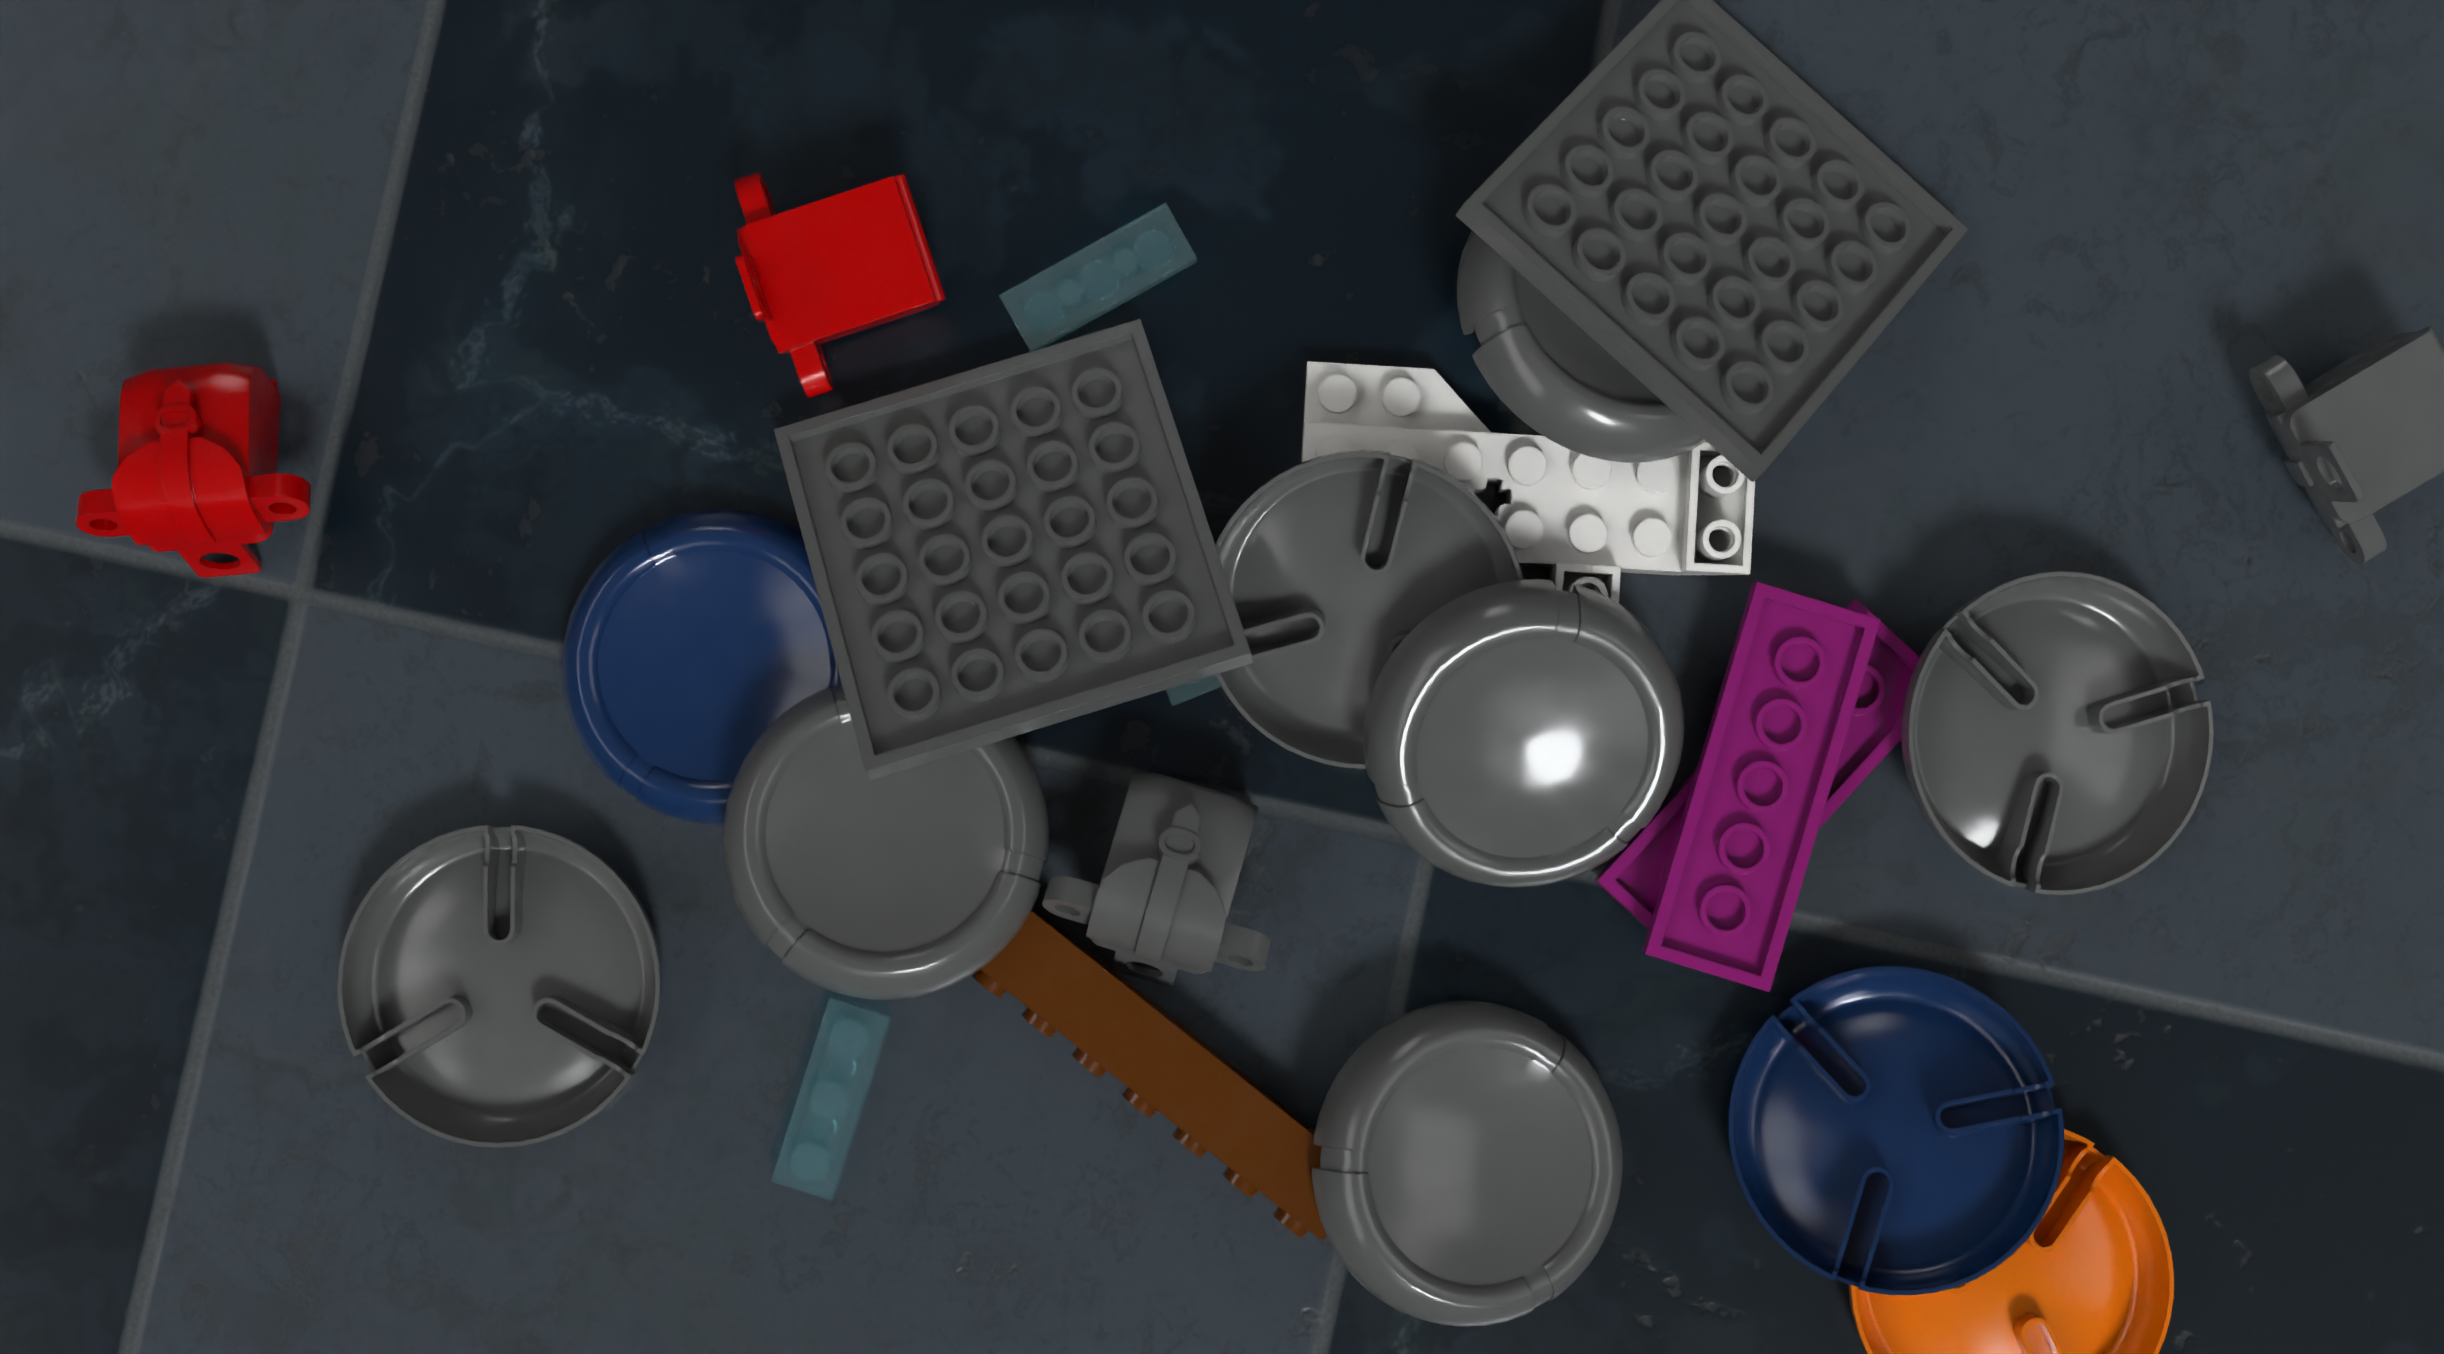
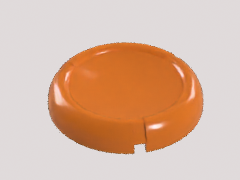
(2081, 1283)

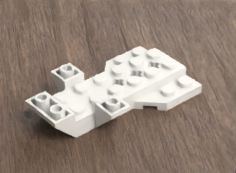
(1562, 508)

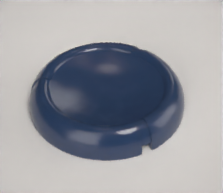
(692, 653)
(1896, 1130)

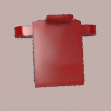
(833, 267)
(198, 467)

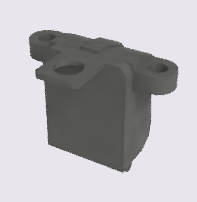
(2360, 431)
(1168, 883)

